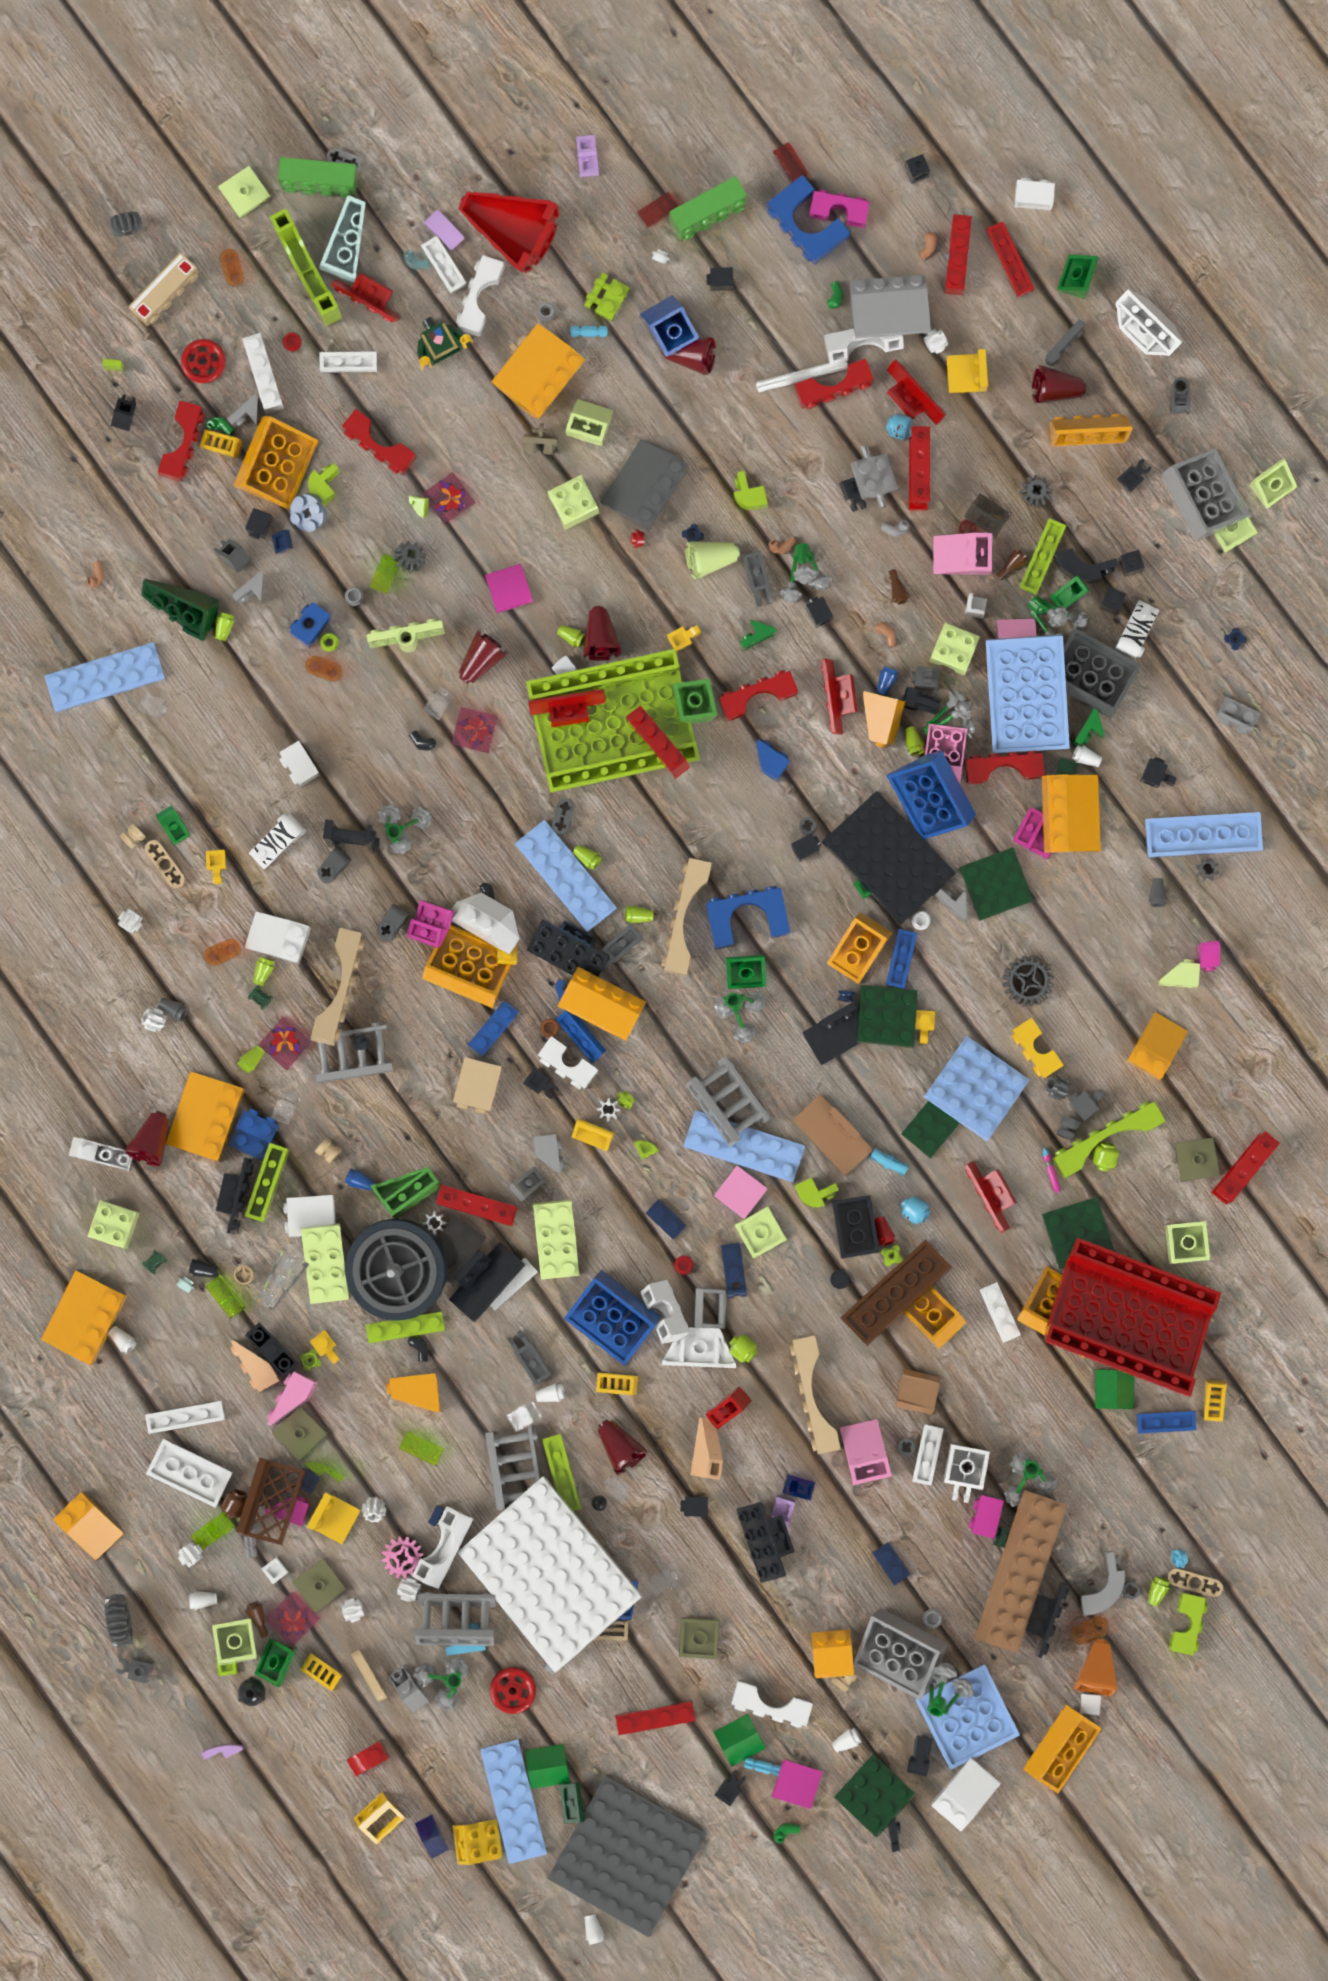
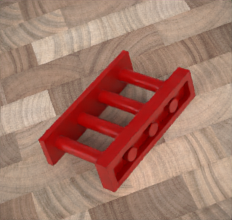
(919, 468)
(1245, 1167)
(476, 1205)

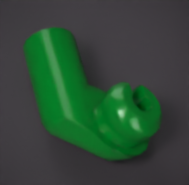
(837, 296)
(220, 423)
(784, 1830)

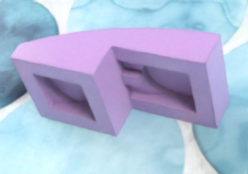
(587, 156)
(443, 229)
(783, 1506)
(227, 1750)

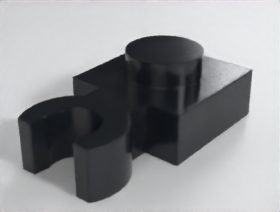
(1132, 477)
(851, 492)
(538, 1081)
(728, 1790)
(894, 1830)

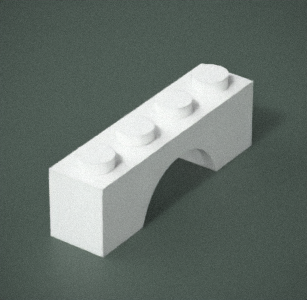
(488, 273)
(841, 344)
(263, 373)
(433, 1568)
(795, 1711)

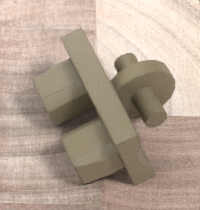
(532, 440)

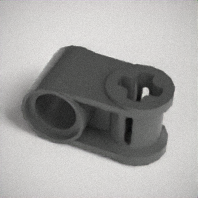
(1180, 400)
(336, 863)
(394, 920)

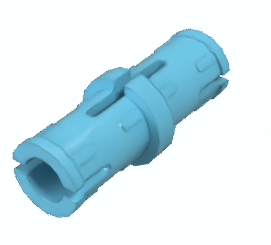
(889, 1161)

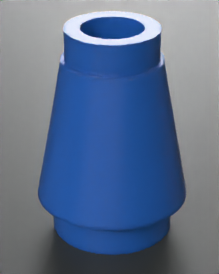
(886, 680)
(358, 1180)

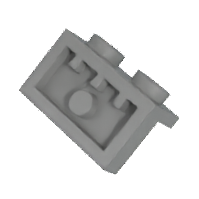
(1238, 716)

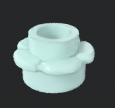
(185, 1284)

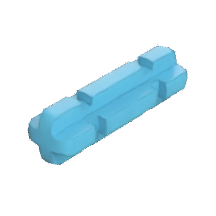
(588, 331)
(762, 1766)

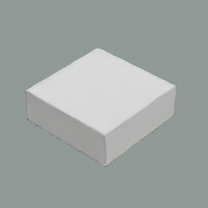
(275, 1570)
(1090, 1704)

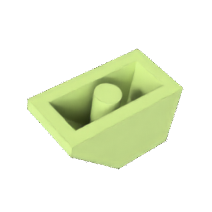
(1183, 975)

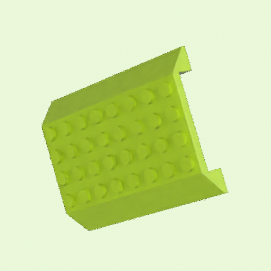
(607, 743)

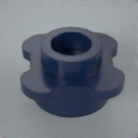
(692, 529)
(1240, 639)

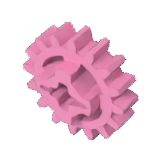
(394, 1555)

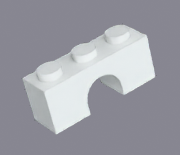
(552, 1055)
(661, 1296)

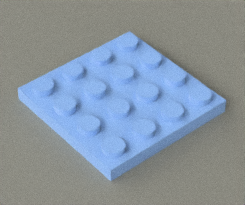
(976, 1088)
(972, 1723)

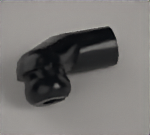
(421, 743)
(487, 889)
(420, 1345)

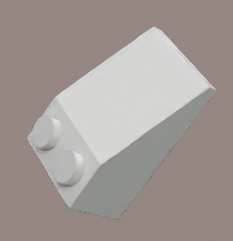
(277, 937)
(965, 1794)

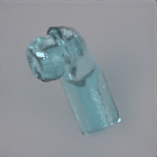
(413, 262)

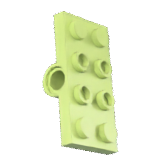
(414, 631)
(556, 1239)
(327, 1263)

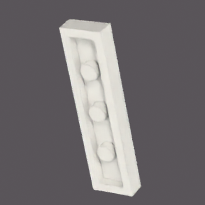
(185, 1417)

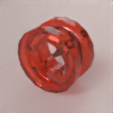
(963, 523)

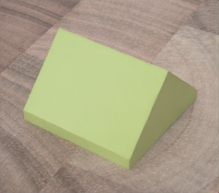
(1273, 483)

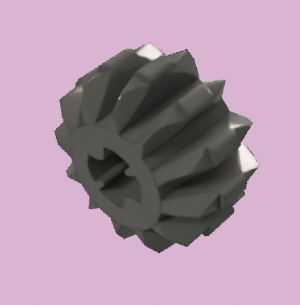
(126, 224)
(1043, 494)
(402, 558)

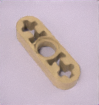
(152, 856)
(1179, 1583)
(369, 1675)

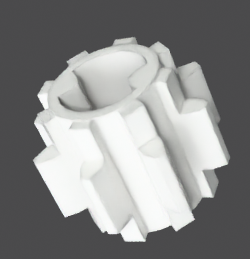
(935, 341)
(130, 921)
(153, 1019)
(608, 1104)
(430, 1227)
(374, 1509)
(190, 1554)
(409, 1589)
(352, 1610)

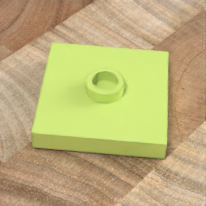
(244, 192)

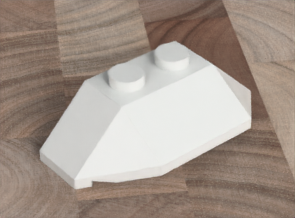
(1146, 325)
(487, 920)

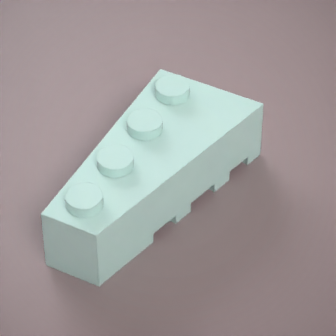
(344, 245)

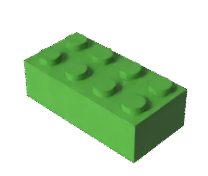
(317, 177)
(708, 208)

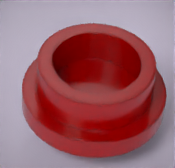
(292, 341)
(637, 538)
(683, 1265)

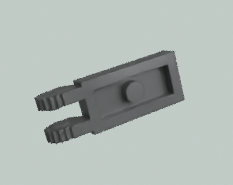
(1064, 343)
(757, 576)
(621, 944)
(530, 1359)

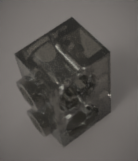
(987, 515)

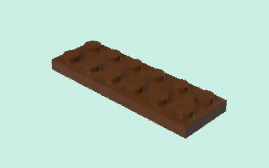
(896, 1293)

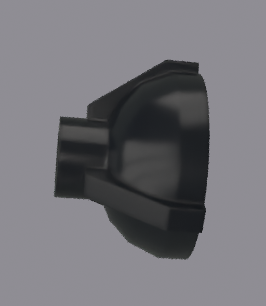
(258, 1689)

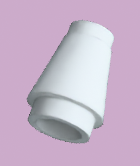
(1086, 756)
(122, 1340)
(551, 1393)
(202, 1599)
(847, 1740)
(594, 1932)

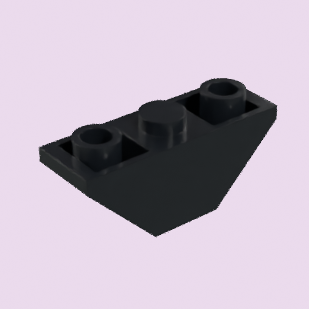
(272, 1349)

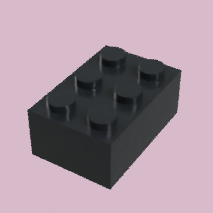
(855, 1227)

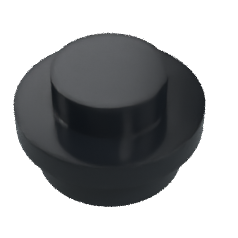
(361, 1042)
(839, 1279)

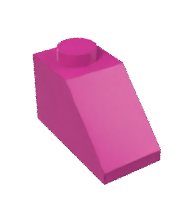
(1208, 955)
(299, 1513)

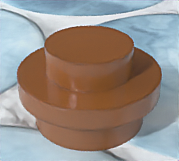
(549, 1028)

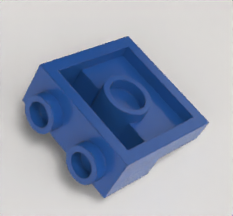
(254, 1134)

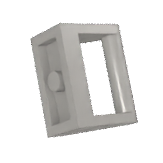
(721, 1308)

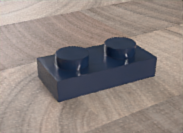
(665, 1219)
(891, 1563)

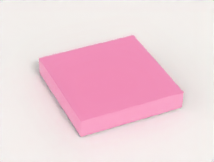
(740, 1192)

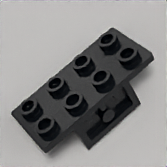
(567, 948)
(834, 1033)
(232, 1194)
(484, 1280)
(766, 1540)
(1043, 1617)

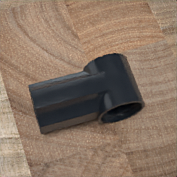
(917, 700)
(919, 1760)

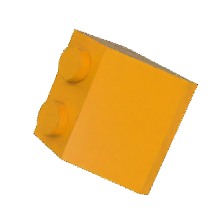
(832, 1653)

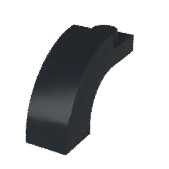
(1072, 566)

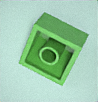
(695, 701)

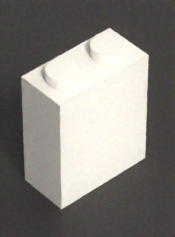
(308, 1213)

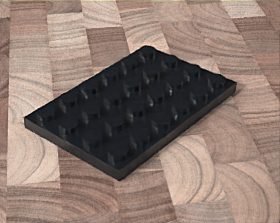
(888, 857)

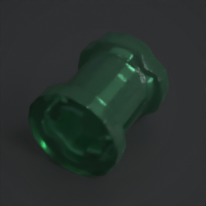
(260, 997)
(154, 1261)
(1002, 1536)

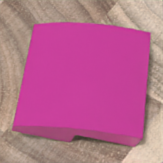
(509, 588)
(1031, 833)
(430, 924)
(797, 1784)

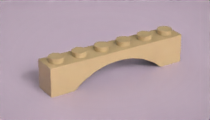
(696, 877)
(327, 1024)
(824, 1435)

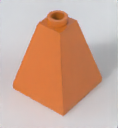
(1098, 1671)

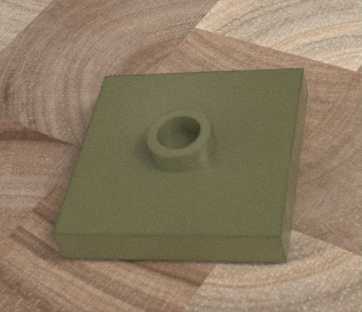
(1197, 1159)
(299, 1433)
(319, 1585)
(699, 1638)

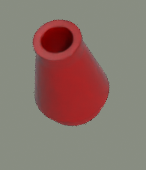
(884, 1232)

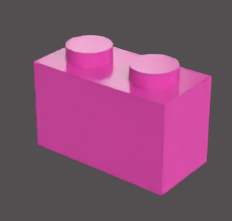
(986, 1516)

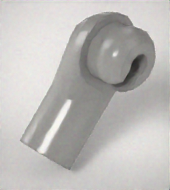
(896, 530)

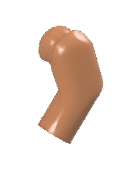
(931, 245)
(782, 548)
(98, 576)
(888, 631)

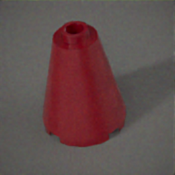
(696, 355)
(1055, 385)
(600, 636)
(480, 657)
(150, 1140)
(620, 1446)

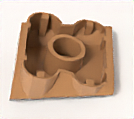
(918, 1391)

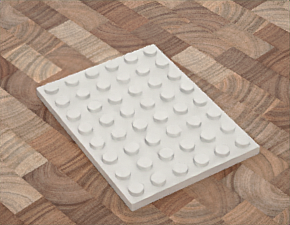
(550, 1574)

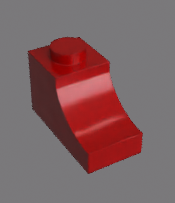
(728, 1407)
(368, 1758)

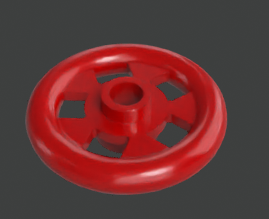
(193, 348)
(496, 1686)

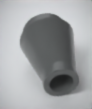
(1157, 894)
(174, 1009)

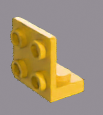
(967, 372)
(333, 1518)
(477, 1842)

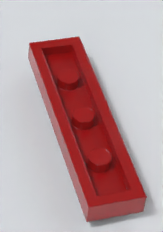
(1010, 259)

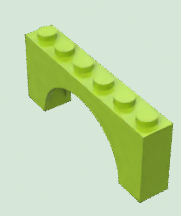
(305, 268)

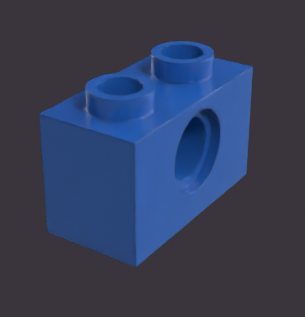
(309, 635)

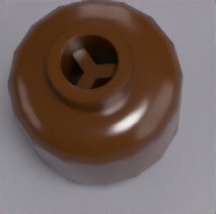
(234, 1503)

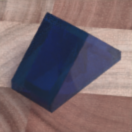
(798, 1487)
(431, 1836)

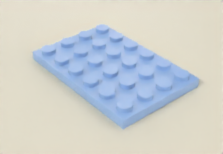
(1027, 693)

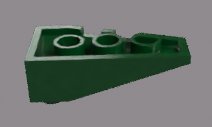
(189, 608)

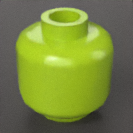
(1105, 1156)
(743, 1348)

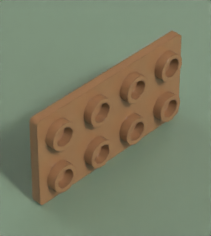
(833, 1134)

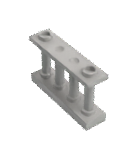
(363, 1067)
(709, 1102)
(497, 1460)
(461, 1636)

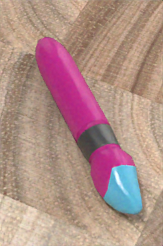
(1051, 1170)

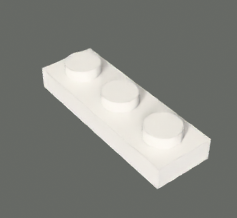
(443, 265)
(348, 362)
(520, 1279)
(999, 1312)
(927, 1455)

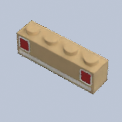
(164, 289)

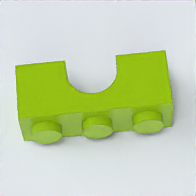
(1186, 1641)

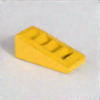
(232, 447)
(633, 1383)
(1207, 1399)
(334, 1682)

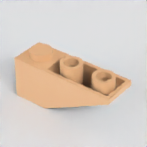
(261, 1371)
(707, 1453)

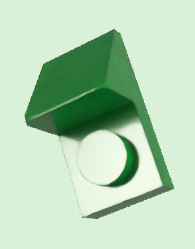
(1070, 592)
(762, 633)
(1093, 725)
(173, 825)

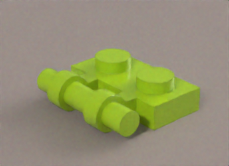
(612, 299)

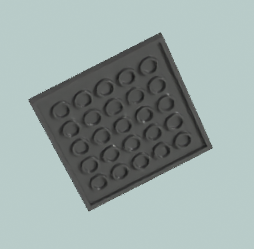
(627, 1856)

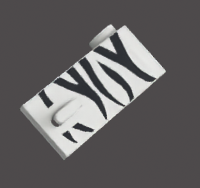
(1137, 630)
(277, 840)

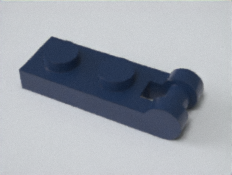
(733, 1269)

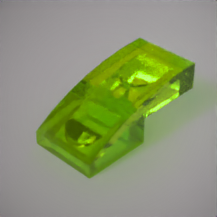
(384, 574)
(225, 1296)
(421, 1448)
(320, 1468)
(212, 1531)

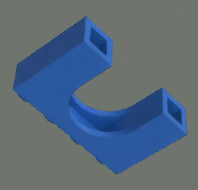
(815, 245)
(769, 901)

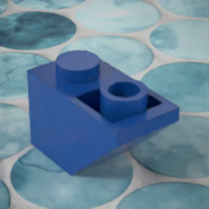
(771, 762)

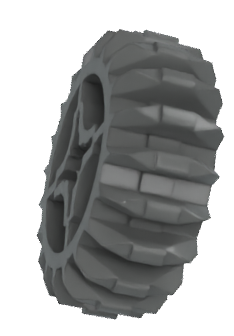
(1036, 985)
(118, 1620)

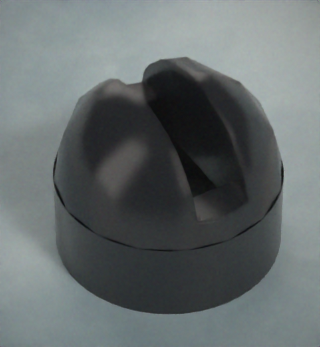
(596, 1499)

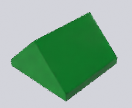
(1077, 275)
(746, 972)
(1114, 1390)
(275, 1662)
(739, 1740)
(547, 1766)

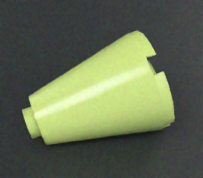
(709, 556)

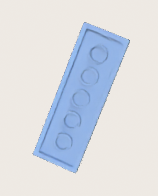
(104, 677)
(1203, 834)
(565, 876)
(754, 1149)
(513, 1801)

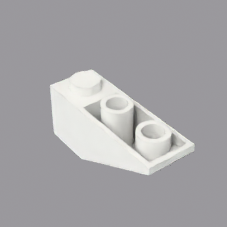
(100, 1153)

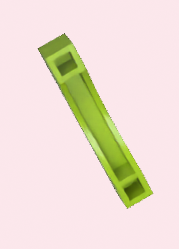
(1141, 1120)

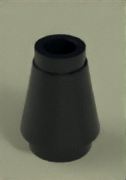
(202, 1268)

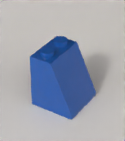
(669, 325)

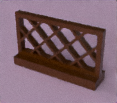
(255, 1496)

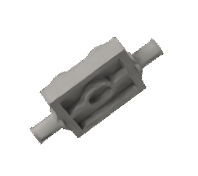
(874, 476)

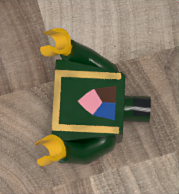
(439, 342)

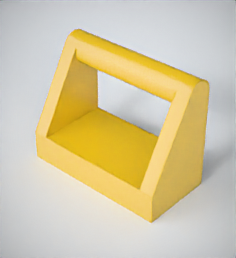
(592, 1134)
(373, 1812)

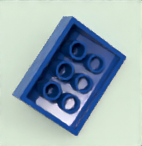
(932, 795)
(612, 1317)

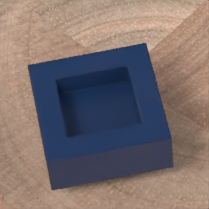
(282, 541)
(310, 1481)
(436, 1515)

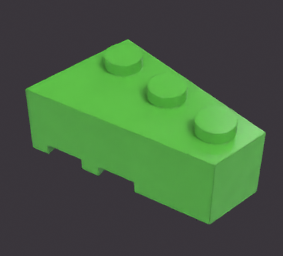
(406, 1191)

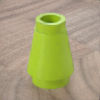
(223, 625)
(571, 635)
(914, 742)
(587, 856)
(638, 914)
(262, 970)
(251, 1059)
(1158, 1589)

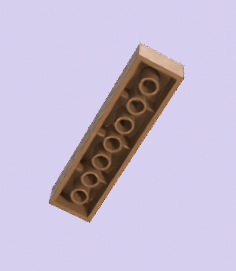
(1020, 1571)

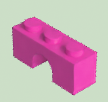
(855, 208)

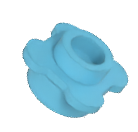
(1179, 1558)

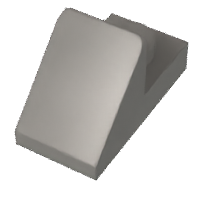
(248, 409)
(254, 585)
(957, 907)
(527, 1184)

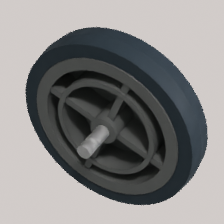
(396, 1269)

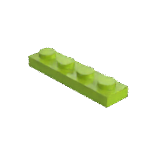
(1042, 556)
(405, 1328)
(561, 1471)

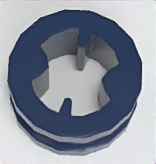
(845, 996)

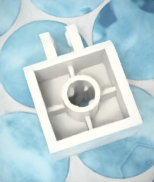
(972, 1478)

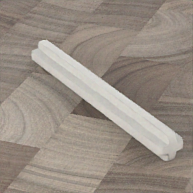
(801, 375)

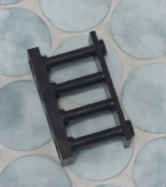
(334, 835)

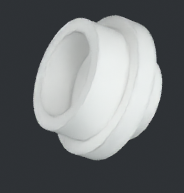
(660, 256)
(920, 920)

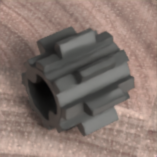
(1211, 867)
(1058, 1087)

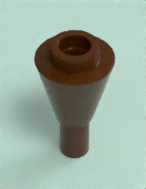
(1014, 562)
(899, 593)
(255, 1613)

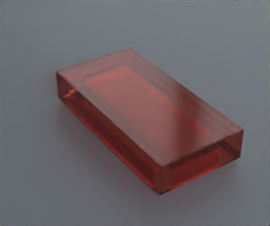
(790, 162)
(657, 209)

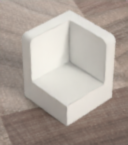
(975, 606)

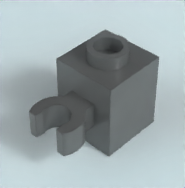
(232, 555)
(925, 678)
(1084, 1105)
(138, 1669)

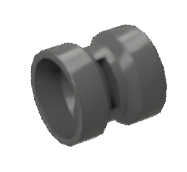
(1068, 1128)

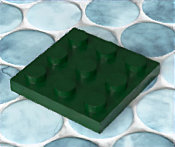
(996, 884)
(886, 1016)
(1076, 1221)
(875, 1795)

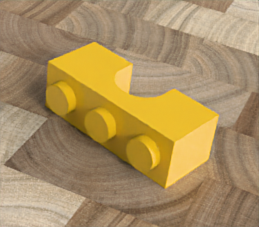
(1043, 1063)

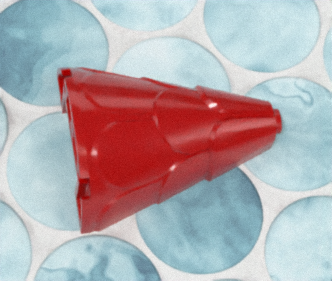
(513, 225)

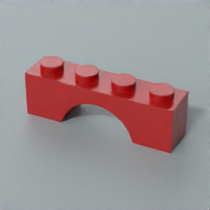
(958, 254)
(811, 392)
(397, 457)
(174, 464)
(780, 686)
(658, 742)
(1029, 766)
(655, 1718)

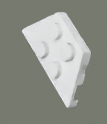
(700, 1349)

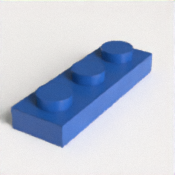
(901, 959)
(493, 1028)
(581, 1035)
(1166, 1422)

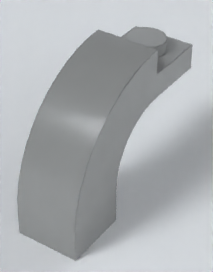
(1109, 1593)

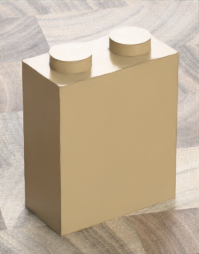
(477, 1085)

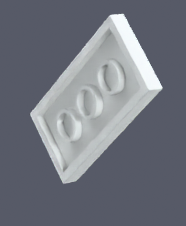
(189, 1473)

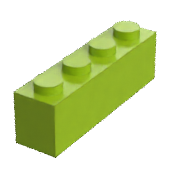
(267, 1182)

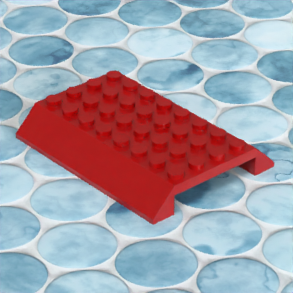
(1131, 1316)

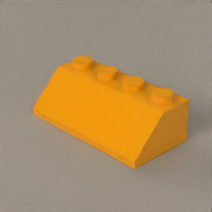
(601, 1003)
(1062, 1749)

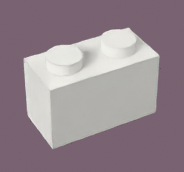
(1034, 194)
(299, 764)

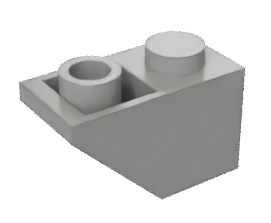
(547, 1151)
(407, 1689)

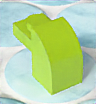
(319, 483)
(747, 498)
(811, 1196)

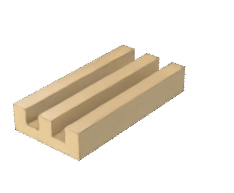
(625, 1630)

